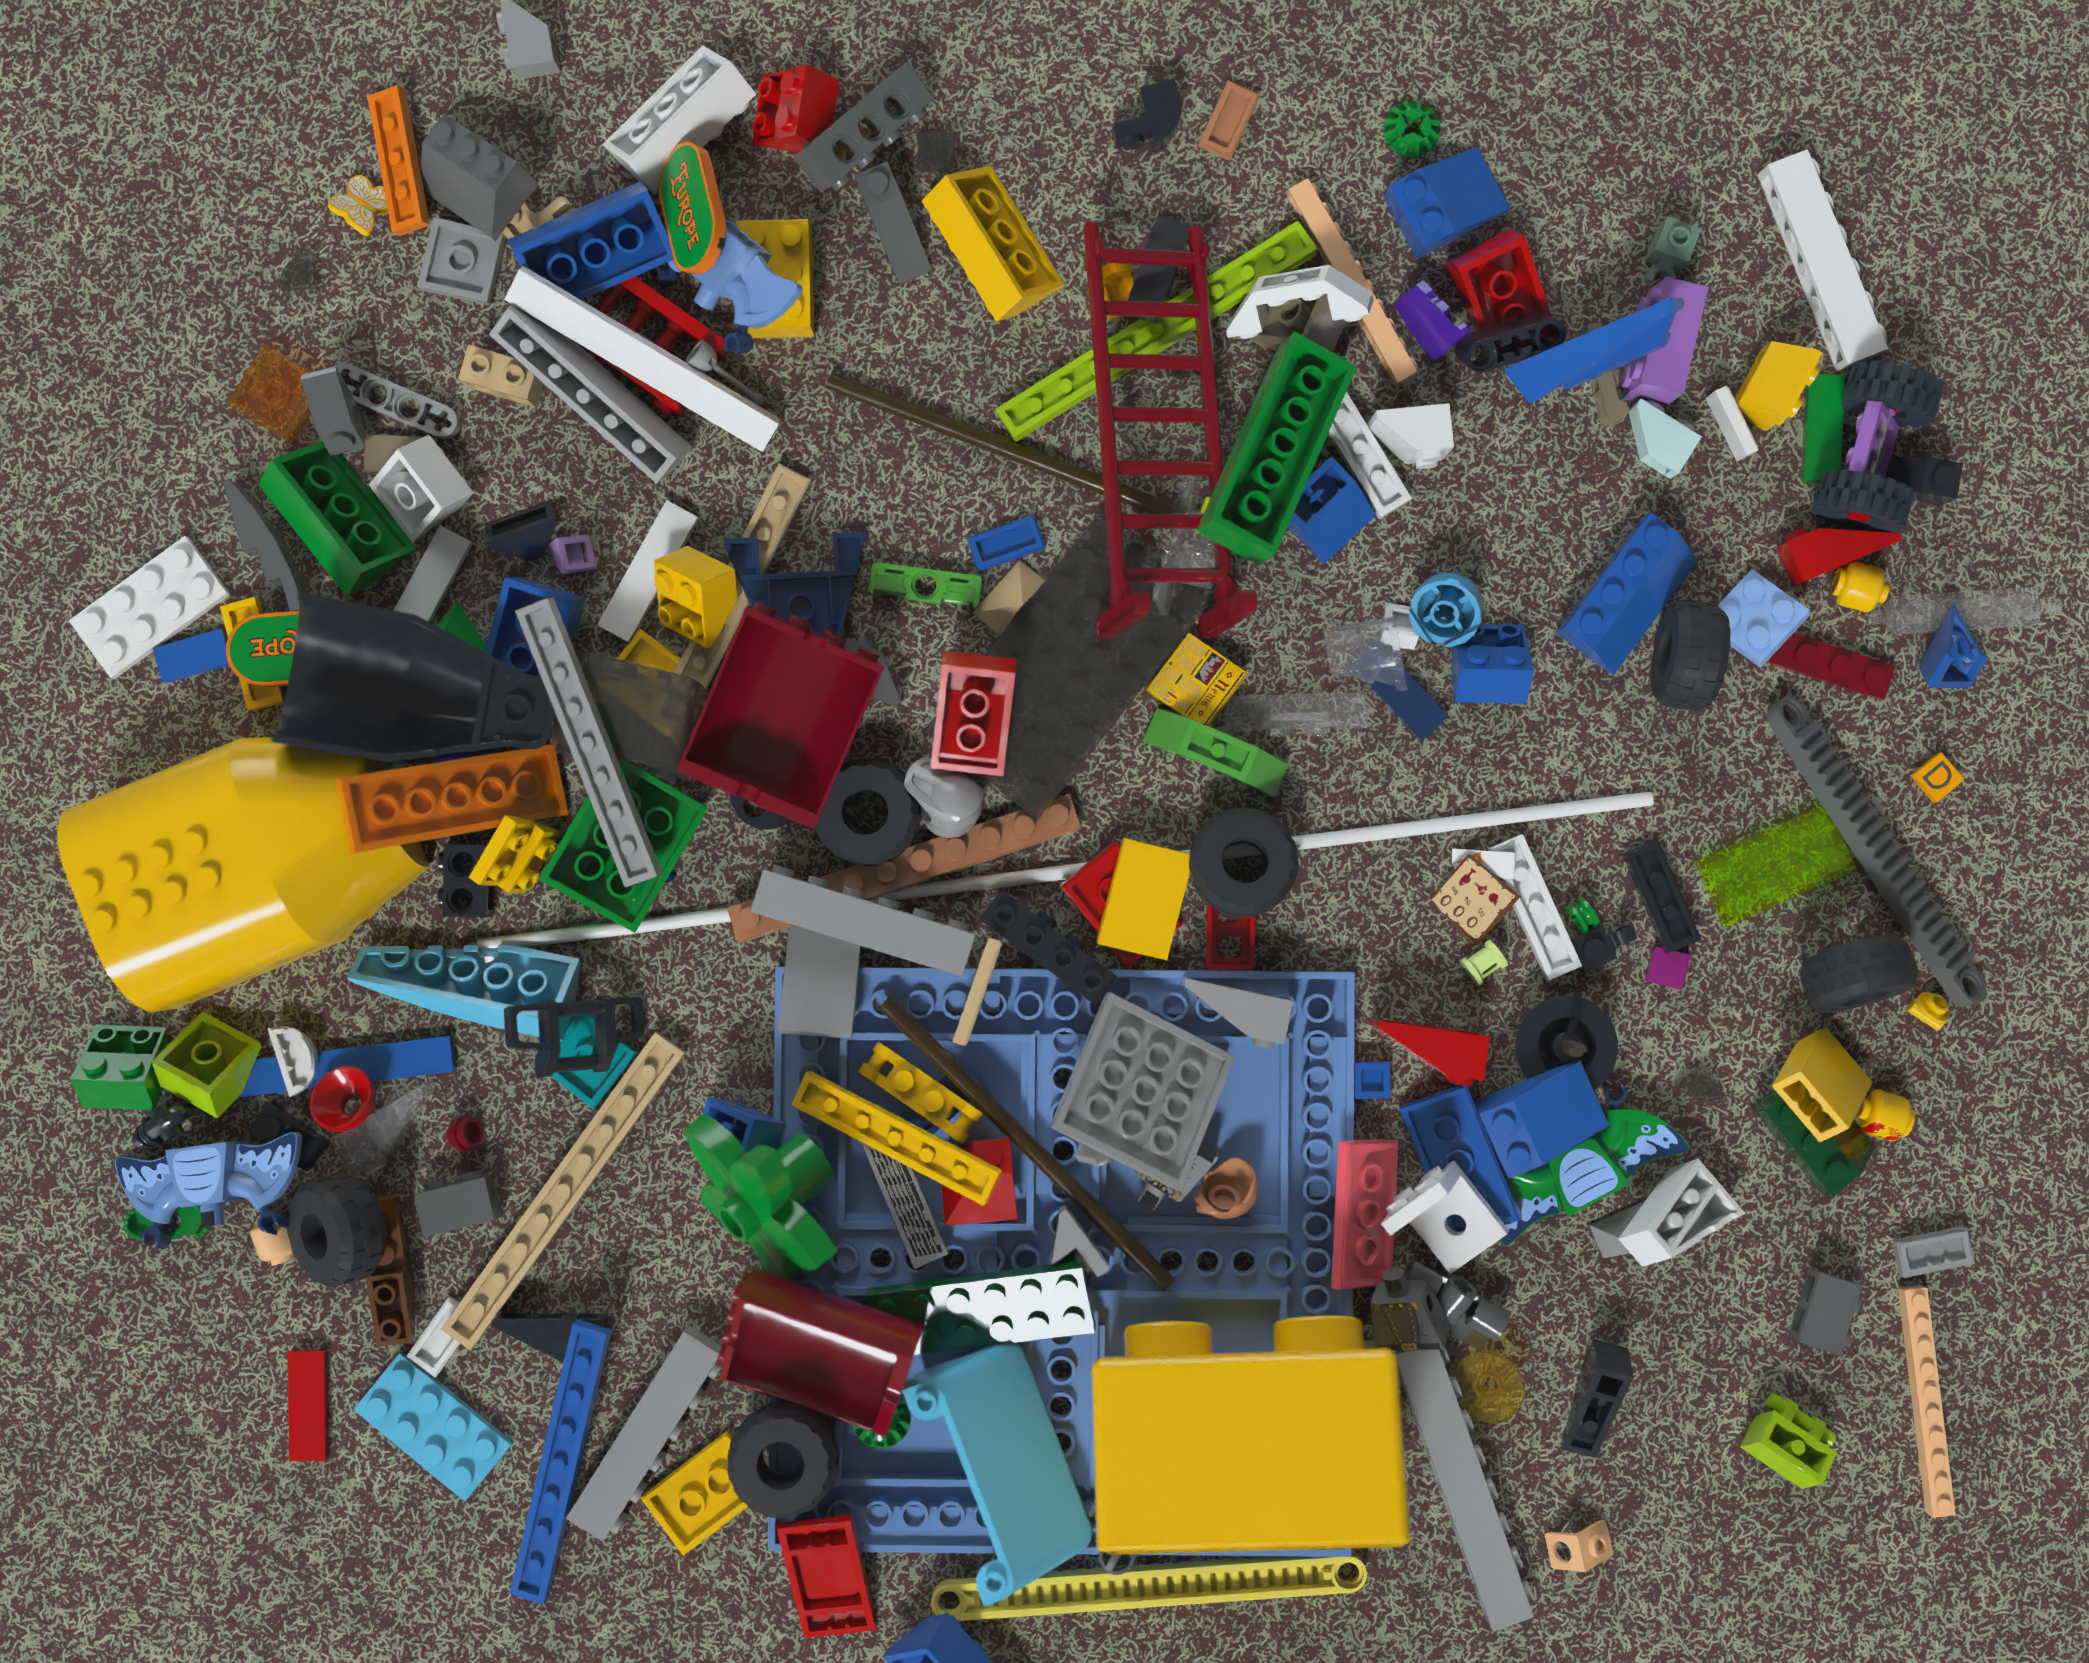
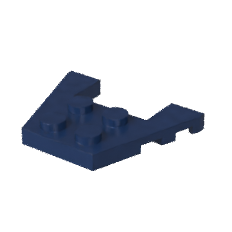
(812, 596)

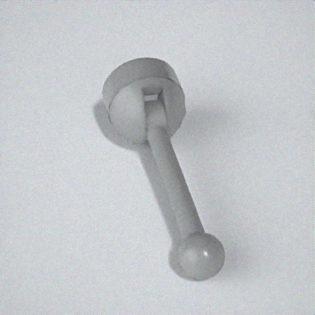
(704, 359)

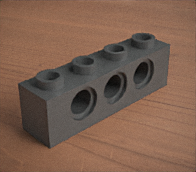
(819, 157)

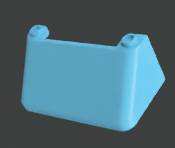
(1009, 1462)

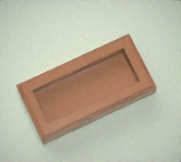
(1229, 120)

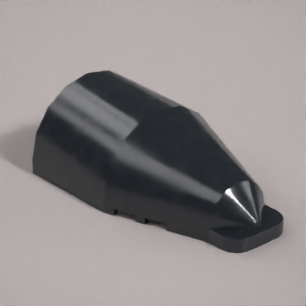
(402, 688)

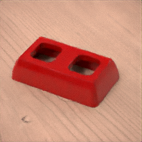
(1243, 929)

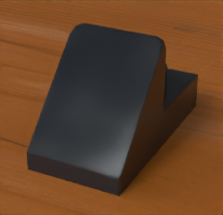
(276, 1122)

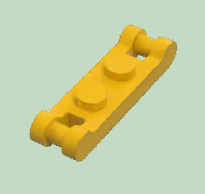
(920, 1092)

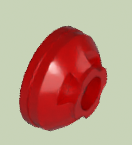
(334, 1092)

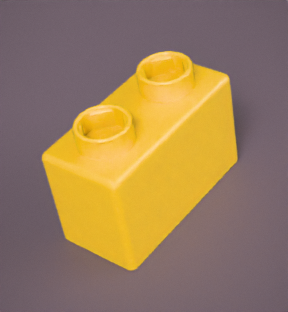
(1248, 1444)

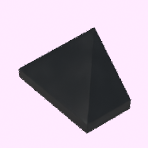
(523, 532)

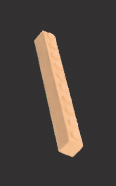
(1337, 254)
(1926, 1401)

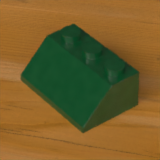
(1827, 1163)

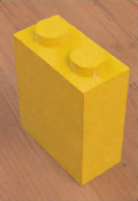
(1822, 1084)

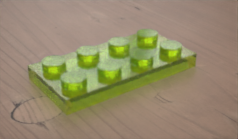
(1774, 866)

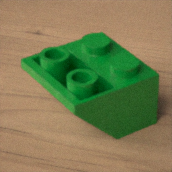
(119, 1068)

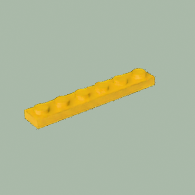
(896, 1138)

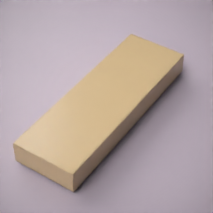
(977, 991)

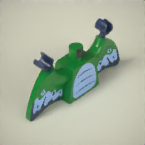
(1591, 1167)

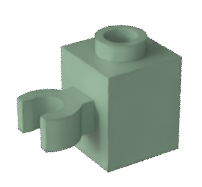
(1671, 248)

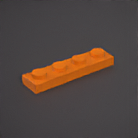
(398, 160)

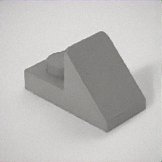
(1072, 1235)

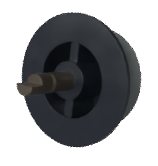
(1565, 1031)

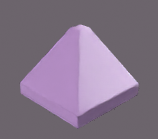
(569, 555)

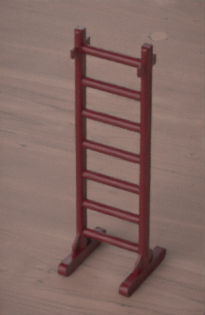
(1129, 606)

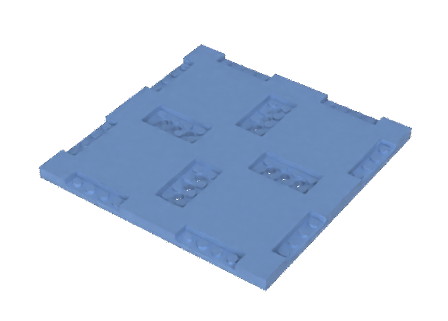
(1275, 1112)

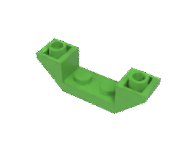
(1216, 750)

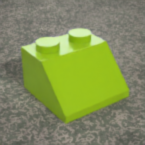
(207, 1064)

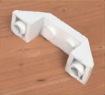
(1345, 297)

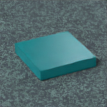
(587, 1084)

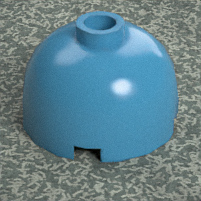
(1446, 609)

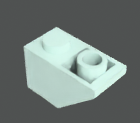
(1660, 439)

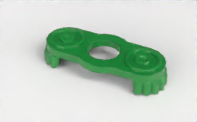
(190, 1223)

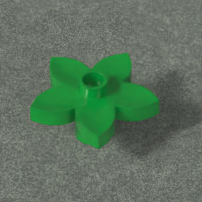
(762, 1195)

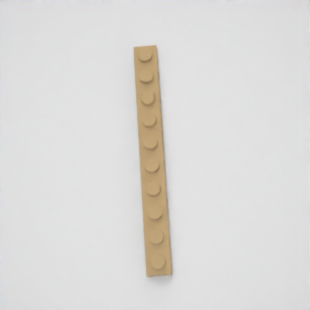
(563, 1190)

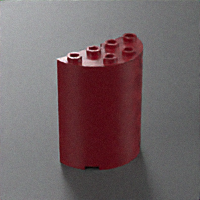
(781, 714)
(817, 1350)

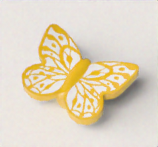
(360, 204)

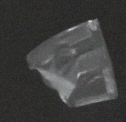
(1367, 651)

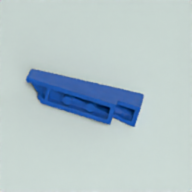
(1595, 351)

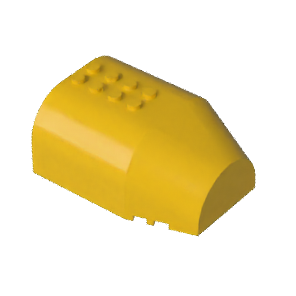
(224, 869)

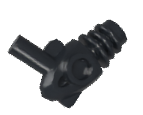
(163, 1124)

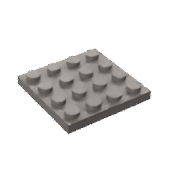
(1142, 1091)

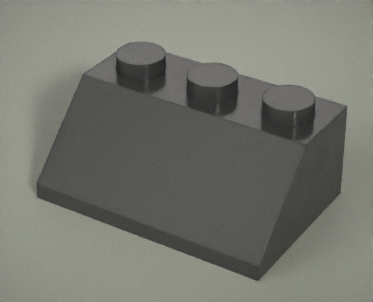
(473, 177)

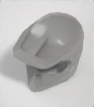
(948, 797)

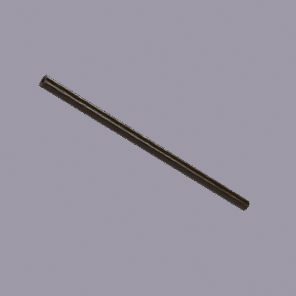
(994, 443)
(1027, 1143)

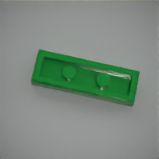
(1822, 427)

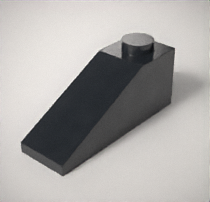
(545, 1330)
(1597, 1397)

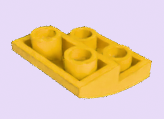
(515, 855)

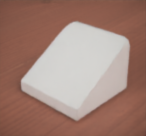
(1407, 636)

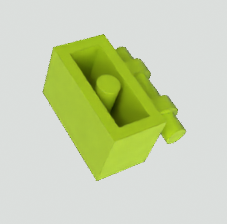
(1786, 1448)

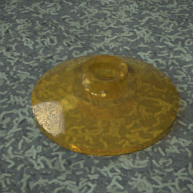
(1487, 1402)

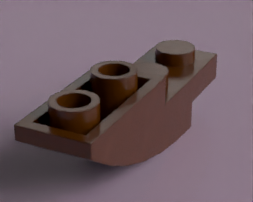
(392, 1282)

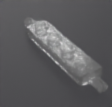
(1977, 608)

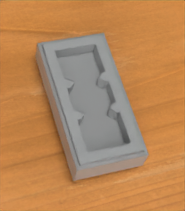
(1933, 1252)

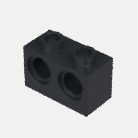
(457, 880)

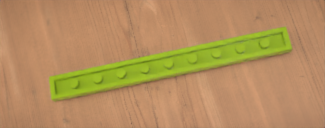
(1226, 289)

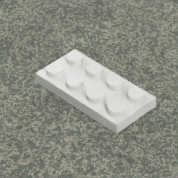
(149, 607)

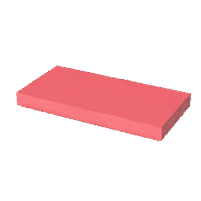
(1363, 1192)

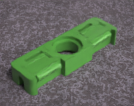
(902, 581)

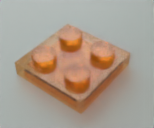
(273, 394)

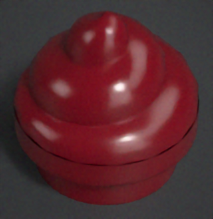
(464, 1133)

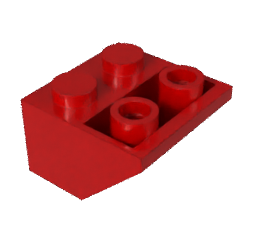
(794, 108)

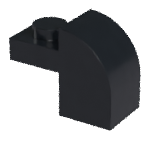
(1159, 122)

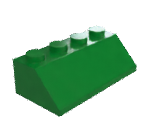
(336, 516)

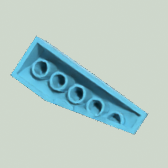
(471, 980)

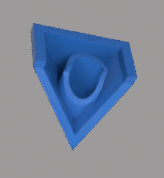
(1952, 656)

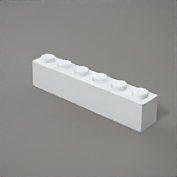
(1823, 260)

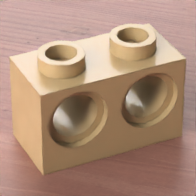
(499, 376)

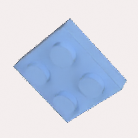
(1761, 617)

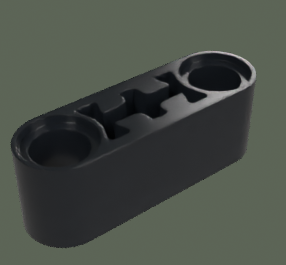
(1523, 329)

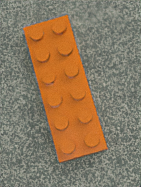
(450, 797)

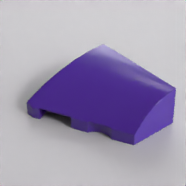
(1430, 321)

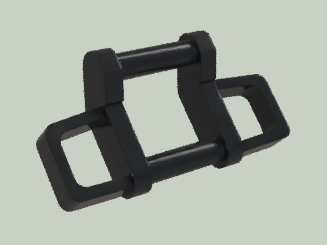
(549, 1011)

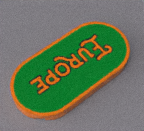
(691, 208)
(263, 648)

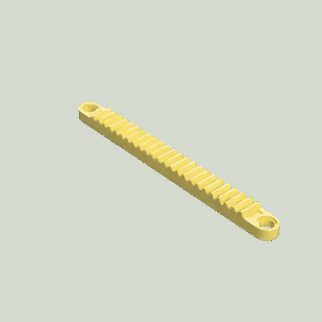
(1158, 1586)

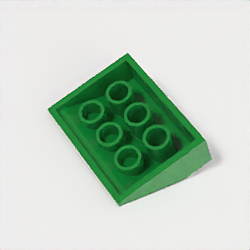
(584, 864)

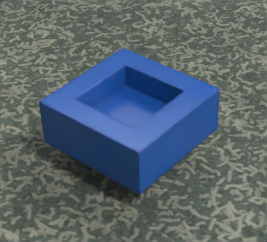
(1372, 1080)

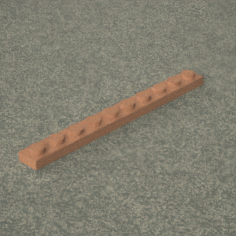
(930, 860)

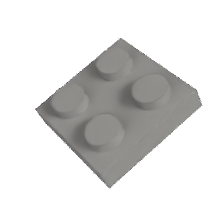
(461, 262)

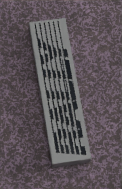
(907, 1208)

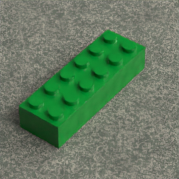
(1276, 449)

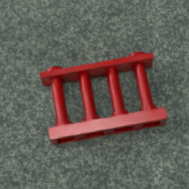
(677, 324)

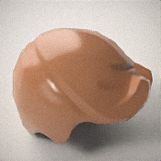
(1227, 1190)

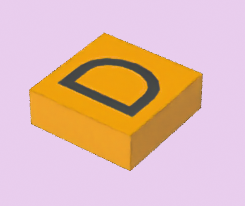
(1937, 777)

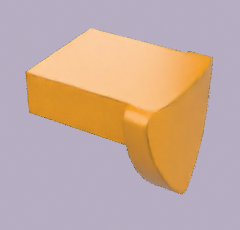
(1117, 283)

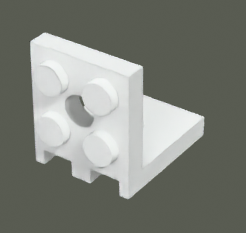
(1431, 1203)

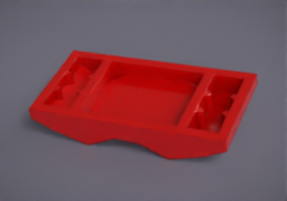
(828, 1575)

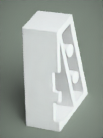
(1679, 1214)

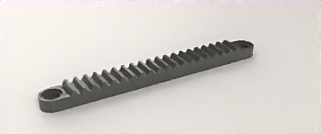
(1877, 851)

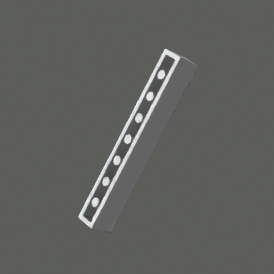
(1464, 1488)

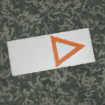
(1497, 862)

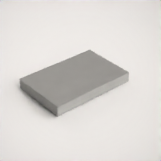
(819, 985)

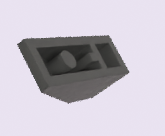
(892, 222)

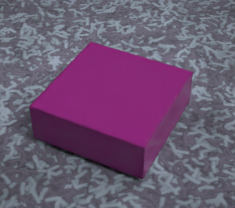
(1667, 968)

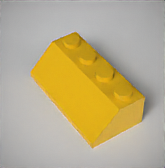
(992, 241)

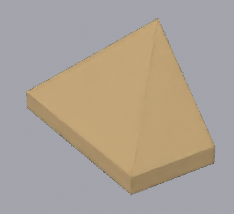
(1008, 597)

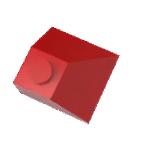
(1002, 1203)

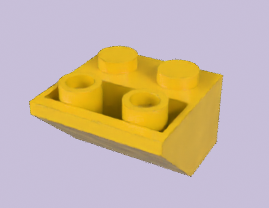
(1776, 383)
(694, 594)

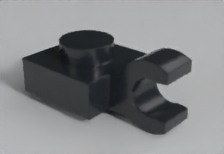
(1596, 946)

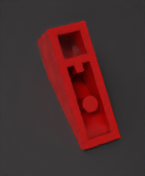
(1825, 549)

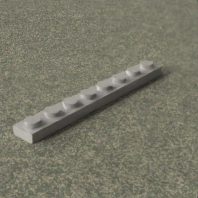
(588, 741)

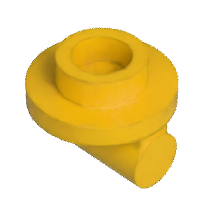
(1930, 1009)

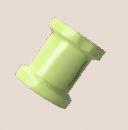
(1483, 962)

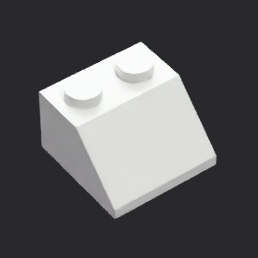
(1415, 433)
(425, 493)

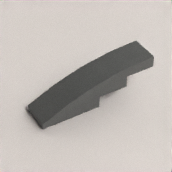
(261, 538)

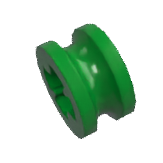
(1582, 915)

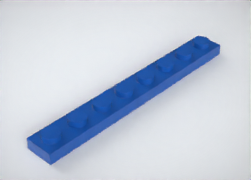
(560, 1461)

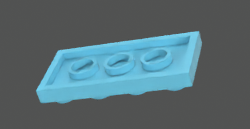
(433, 1426)

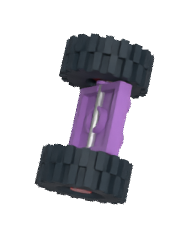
(1883, 401)

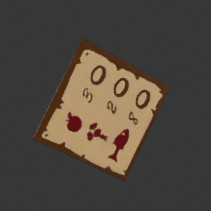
(1474, 899)

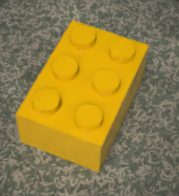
(792, 258)

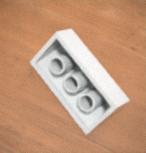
(684, 109)

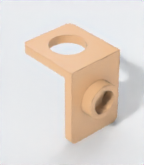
(1587, 1547)

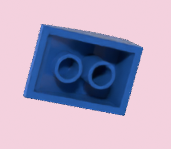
(1445, 201)
(506, 634)
(1541, 1117)

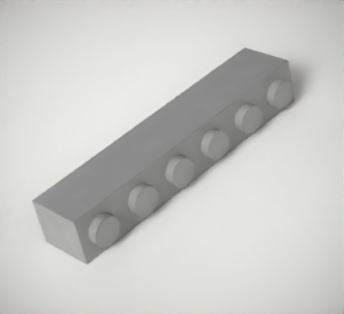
(592, 393)
(863, 922)
(645, 1434)

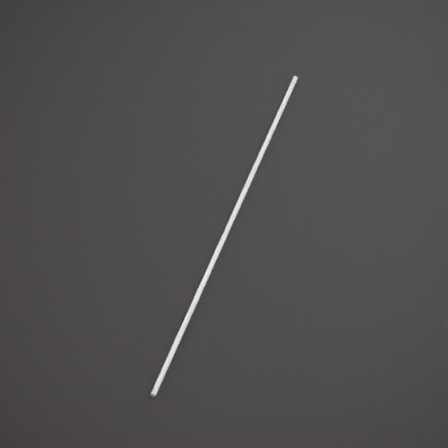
(1065, 871)

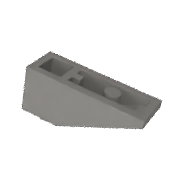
(1252, 1013)

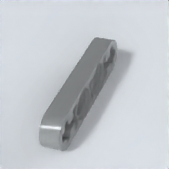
(395, 400)

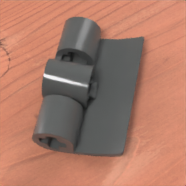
(1469, 1314)

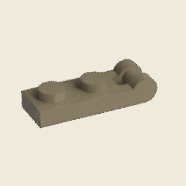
(1608, 405)

